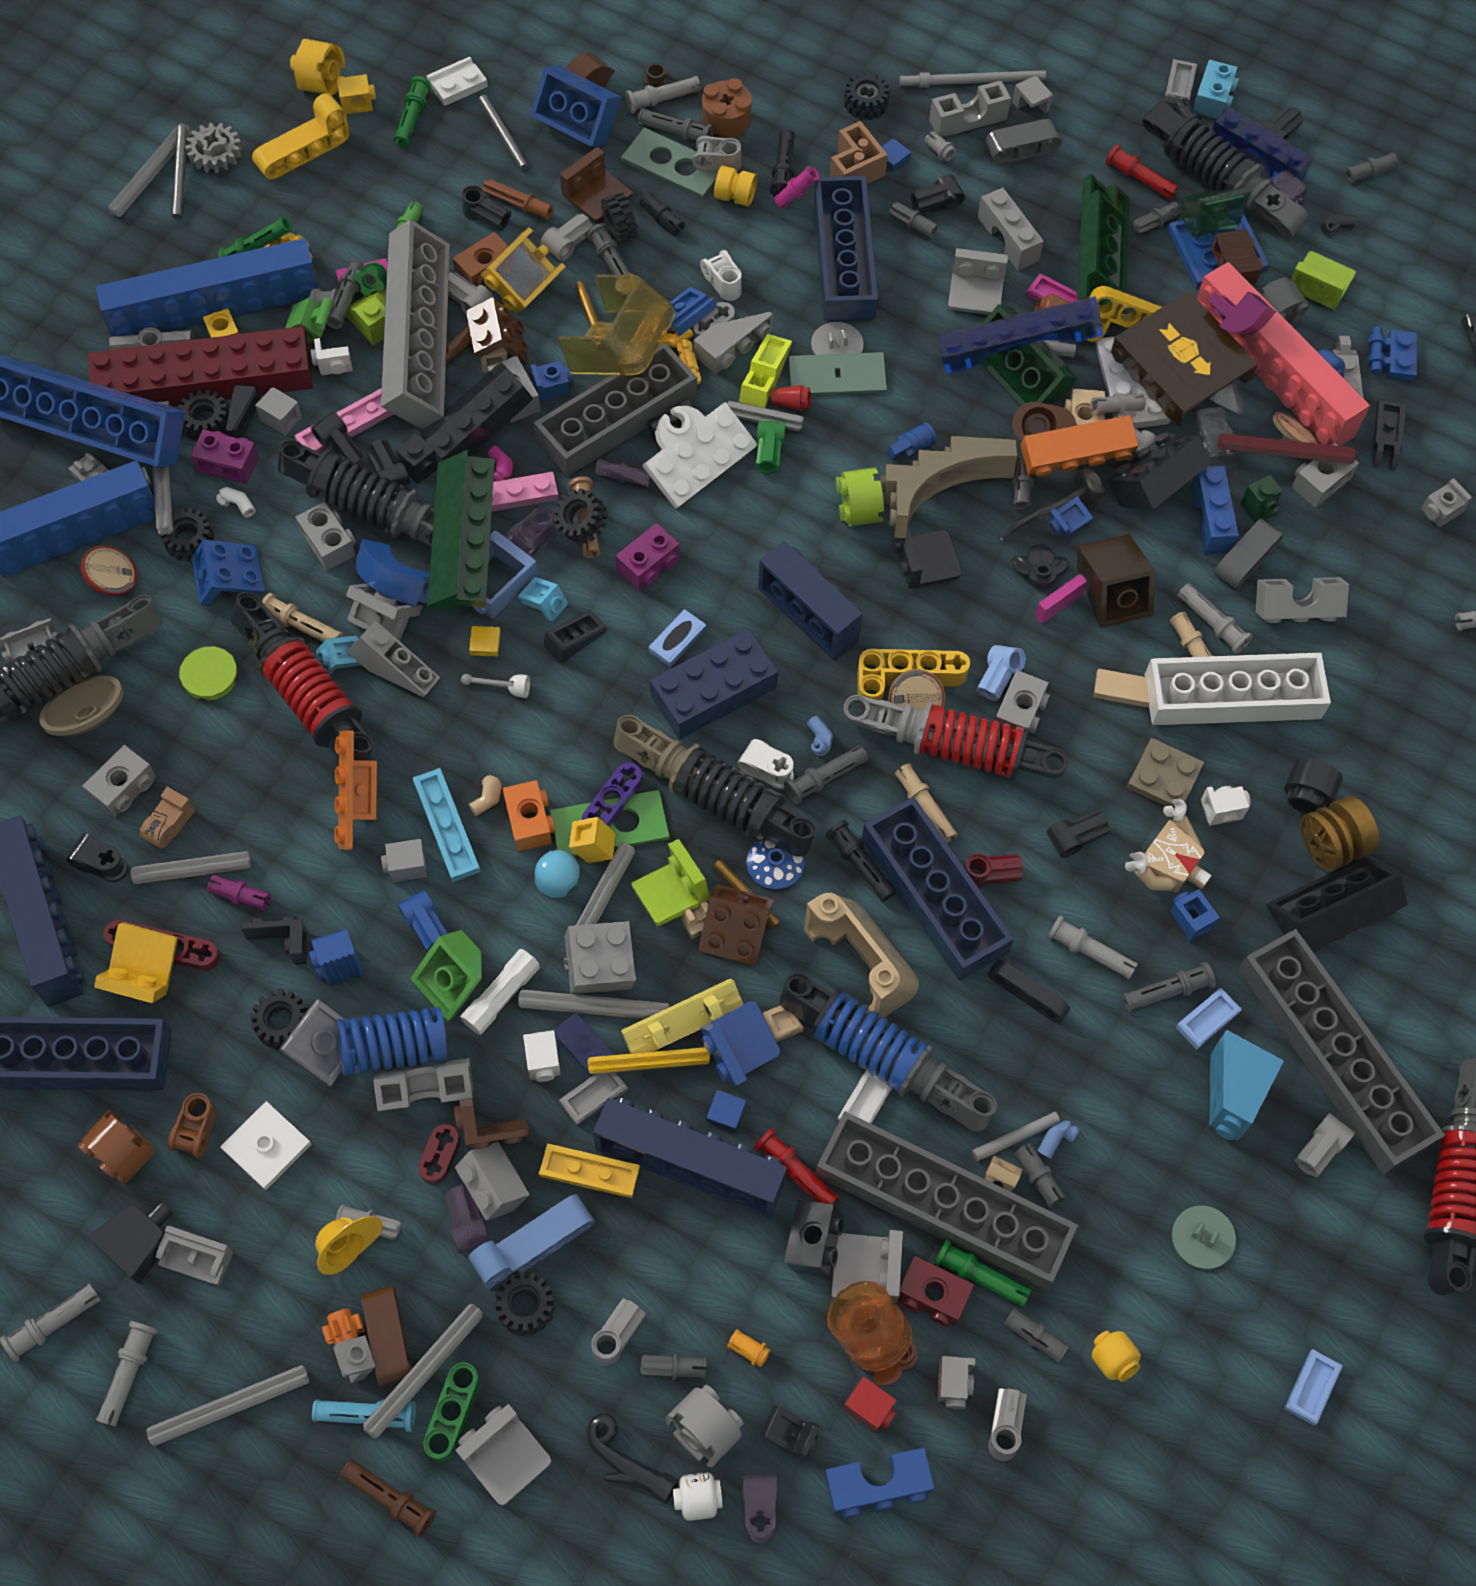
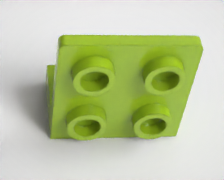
(1322, 279)
(673, 887)

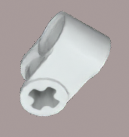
(723, 275)
(766, 764)

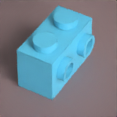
(1215, 88)

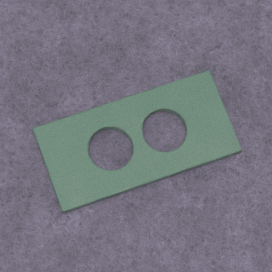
(647, 142)

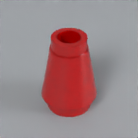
(792, 397)

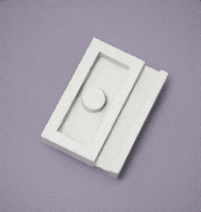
(457, 81)

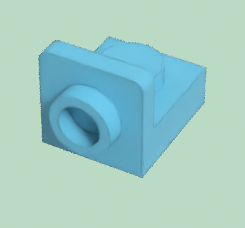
(544, 597)
(334, 654)

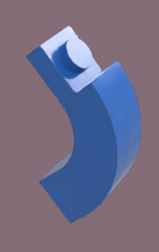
(389, 576)

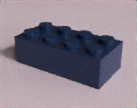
(810, 600)
(713, 683)

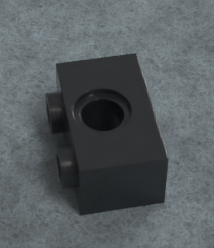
(808, 1221)

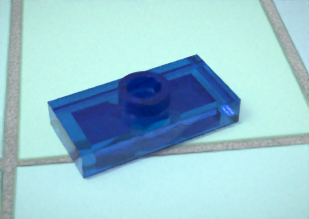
(580, 1040)

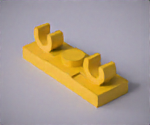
(589, 1170)

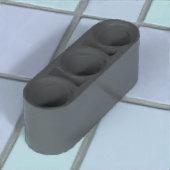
(1023, 141)
(1248, 553)

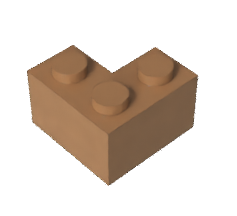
(858, 154)

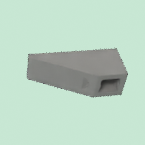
(728, 340)
(390, 659)

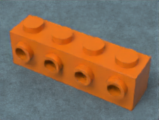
(1079, 445)

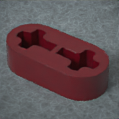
(445, 1157)

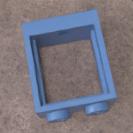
(518, 561)

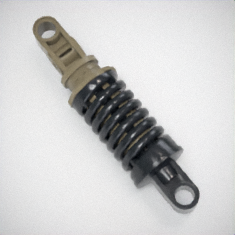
(716, 787)

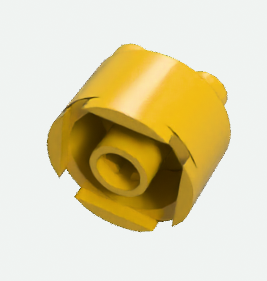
(317, 66)

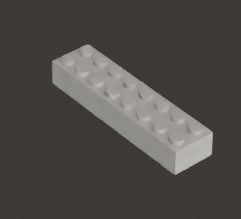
(415, 325)

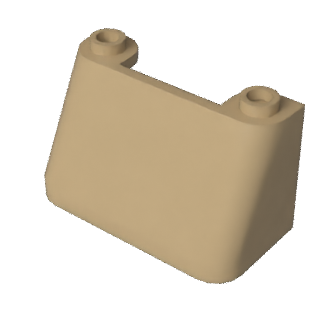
(890, 976)

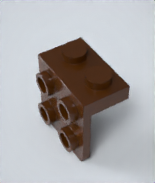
(495, 328)
(482, 1135)

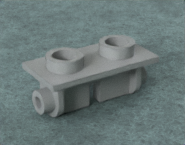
(18, 642)

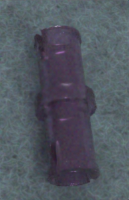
(622, 473)

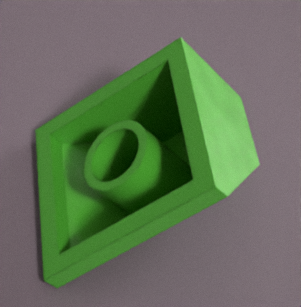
(449, 972)

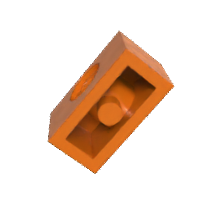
(534, 831)

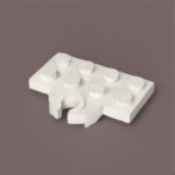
(1119, 381)
(696, 451)

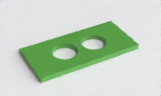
(645, 805)

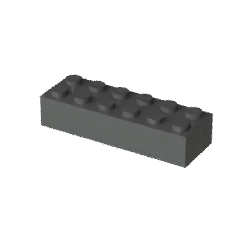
(613, 411)

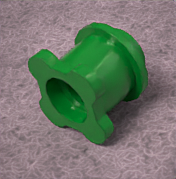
(371, 278)

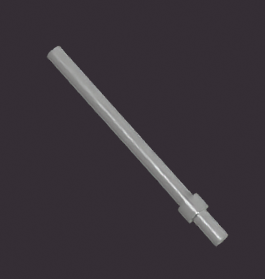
(924, 79)

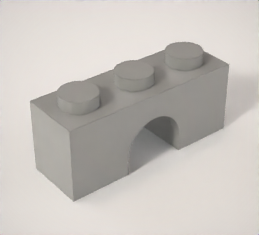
(987, 107)
(1001, 214)
(1326, 600)
(443, 1080)

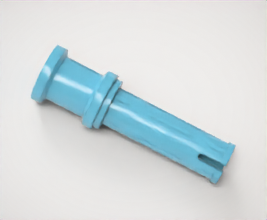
(359, 1412)

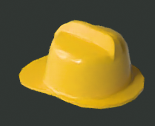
(343, 1241)

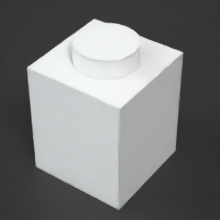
(542, 1056)

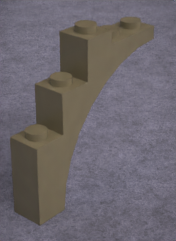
(934, 471)

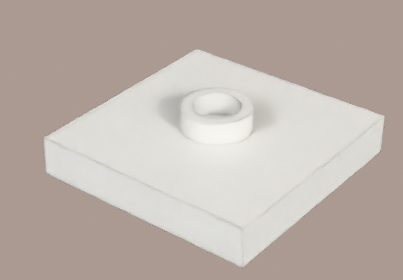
(265, 1145)

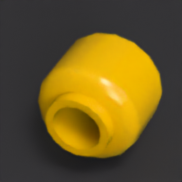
(1116, 1355)

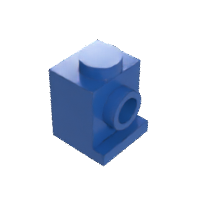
(551, 380)
(1197, 905)

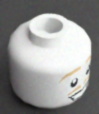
(698, 1496)

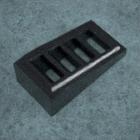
(241, 410)
(561, 647)

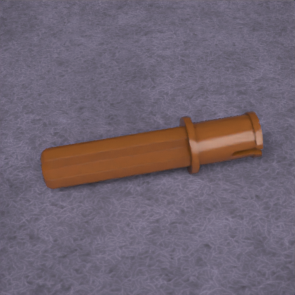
(518, 199)

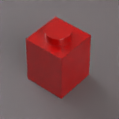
(870, 1405)

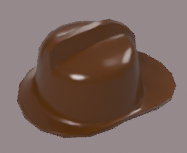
(1039, 418)

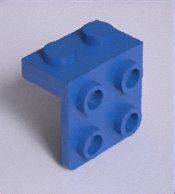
(739, 1042)

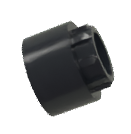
(1312, 785)

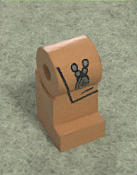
(167, 818)

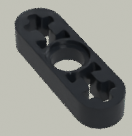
(1029, 991)

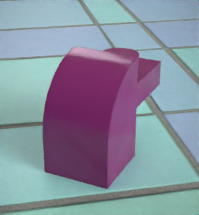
(1245, 317)

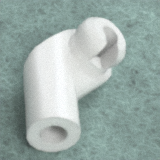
(237, 497)

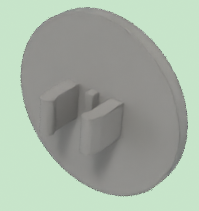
(836, 339)

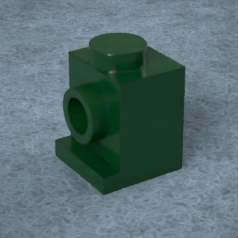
(1262, 498)

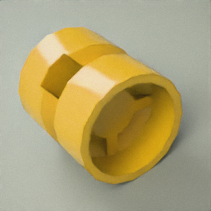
(735, 186)

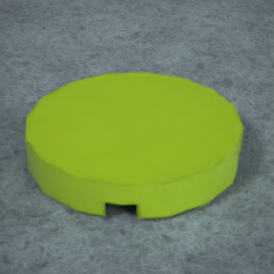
(208, 673)

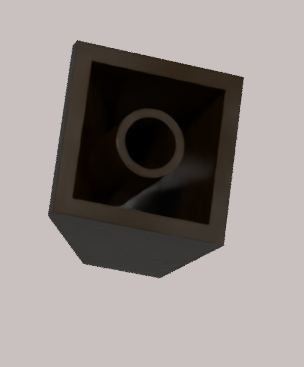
(1117, 579)

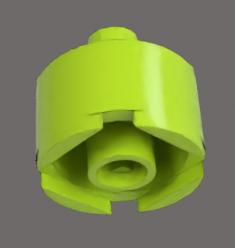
(860, 497)

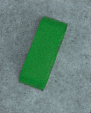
(450, 1396)

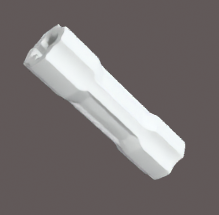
(485, 1008)

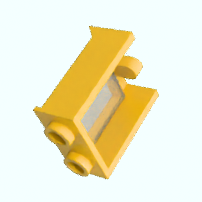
(520, 272)

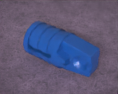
(913, 441)

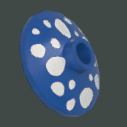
(773, 874)

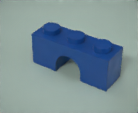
(1219, 524)
(851, 1492)

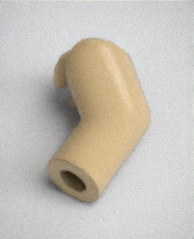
(490, 795)

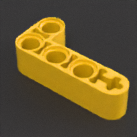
(306, 141)
(1118, 302)
(885, 673)

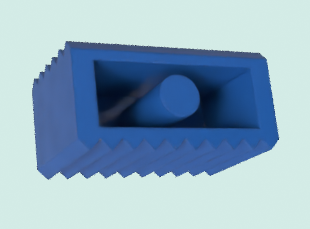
(335, 958)

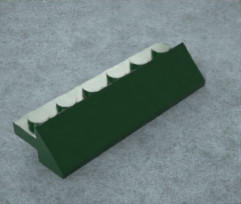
(1103, 238)
(461, 532)

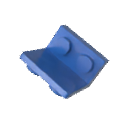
(225, 568)

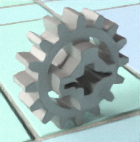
(213, 147)

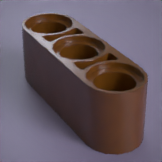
(386, 1335)

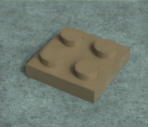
(1164, 774)

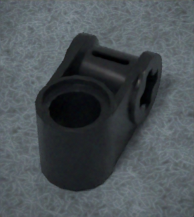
(97, 858)

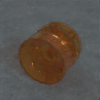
(869, 1326)

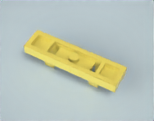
(682, 1018)

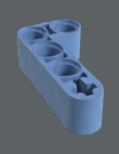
(530, 1243)

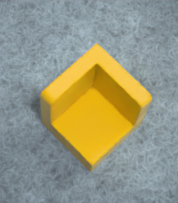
(592, 840)

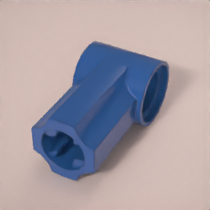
(422, 916)

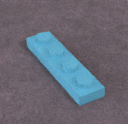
(446, 825)

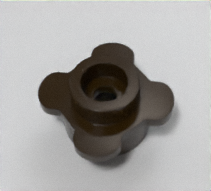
(655, 75)

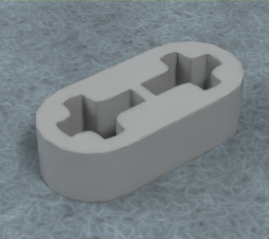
(712, 318)

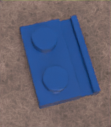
(689, 309)

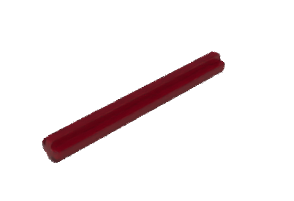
(1287, 448)

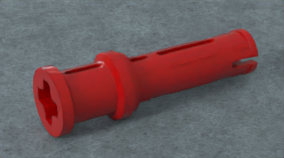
(1132, 167)
(796, 1170)

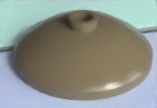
(82, 706)

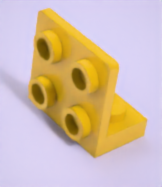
(139, 964)

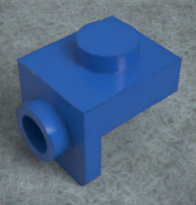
(1070, 518)

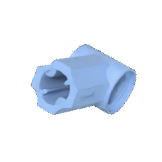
(1002, 663)

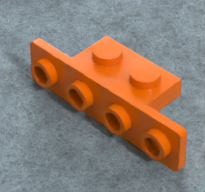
(356, 790)

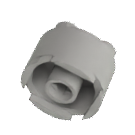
(705, 1425)

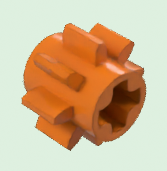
(342, 1326)

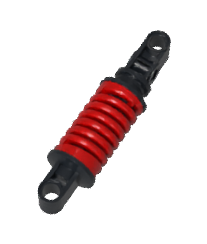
(299, 677)

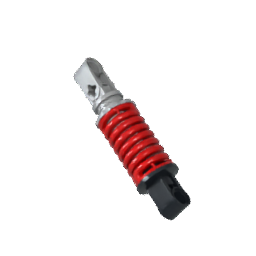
(933, 732)

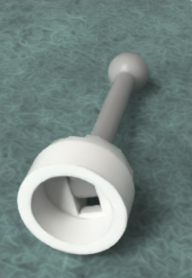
(517, 685)

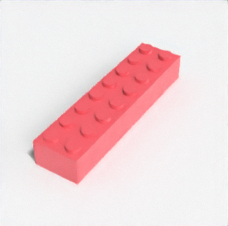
(1292, 366)

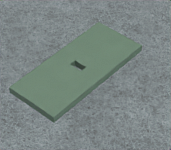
(857, 373)

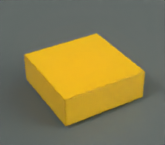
(484, 641)

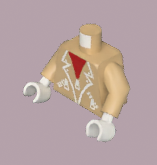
(1172, 855)

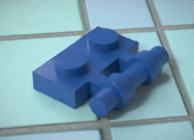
(1401, 355)

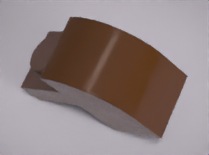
(591, 68)

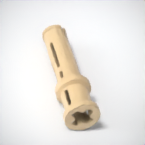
(290, 612)

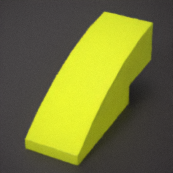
(764, 371)

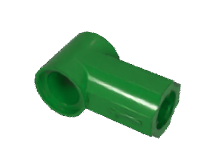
(769, 440)

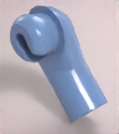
(823, 736)
(1055, 1135)

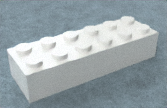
(1237, 688)

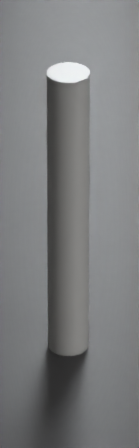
(1016, 1136)

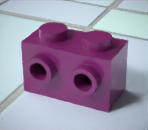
(225, 456)
(648, 557)

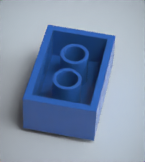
(575, 106)

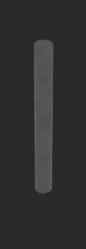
(504, 133)
(179, 175)

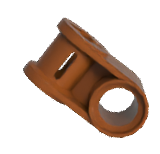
(193, 1132)

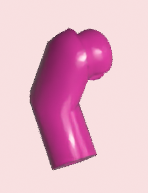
(503, 464)

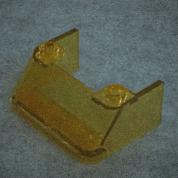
(631, 338)

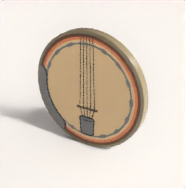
(1293, 429)

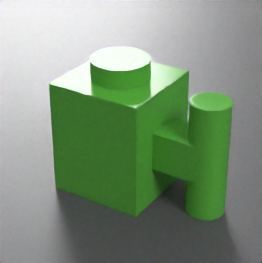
(311, 316)

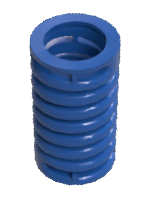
(390, 1031)

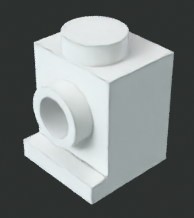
(1225, 804)

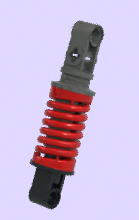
(1454, 1195)

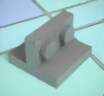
(373, 605)

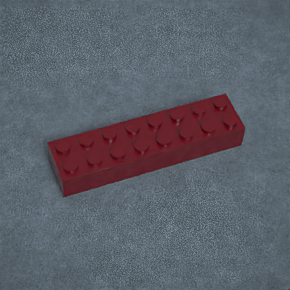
(215, 364)

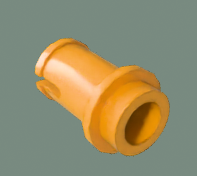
(749, 1348)

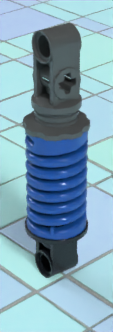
(896, 1062)

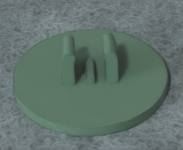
(1203, 1237)

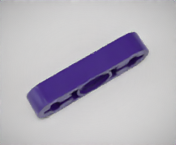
(614, 785)

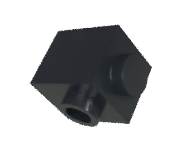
(417, 458)

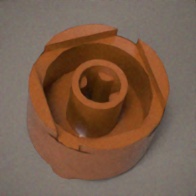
(727, 108)
(117, 1147)

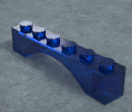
(1068, 322)

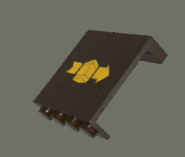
(1182, 356)

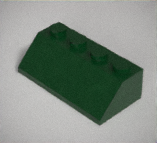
(1030, 369)

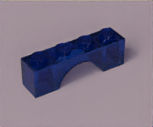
(1272, 149)

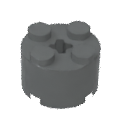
(1286, 300)

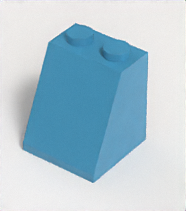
(1238, 1084)

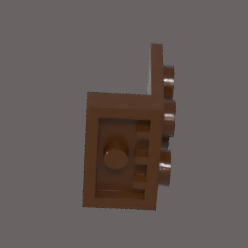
(589, 182)
(735, 924)

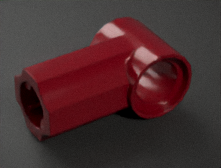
(994, 869)

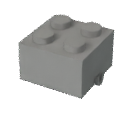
(599, 957)

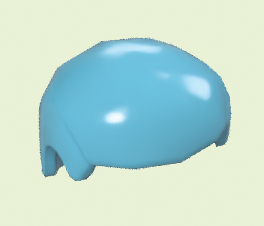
(556, 873)

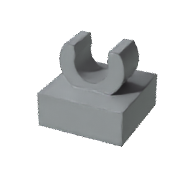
(87, 468)

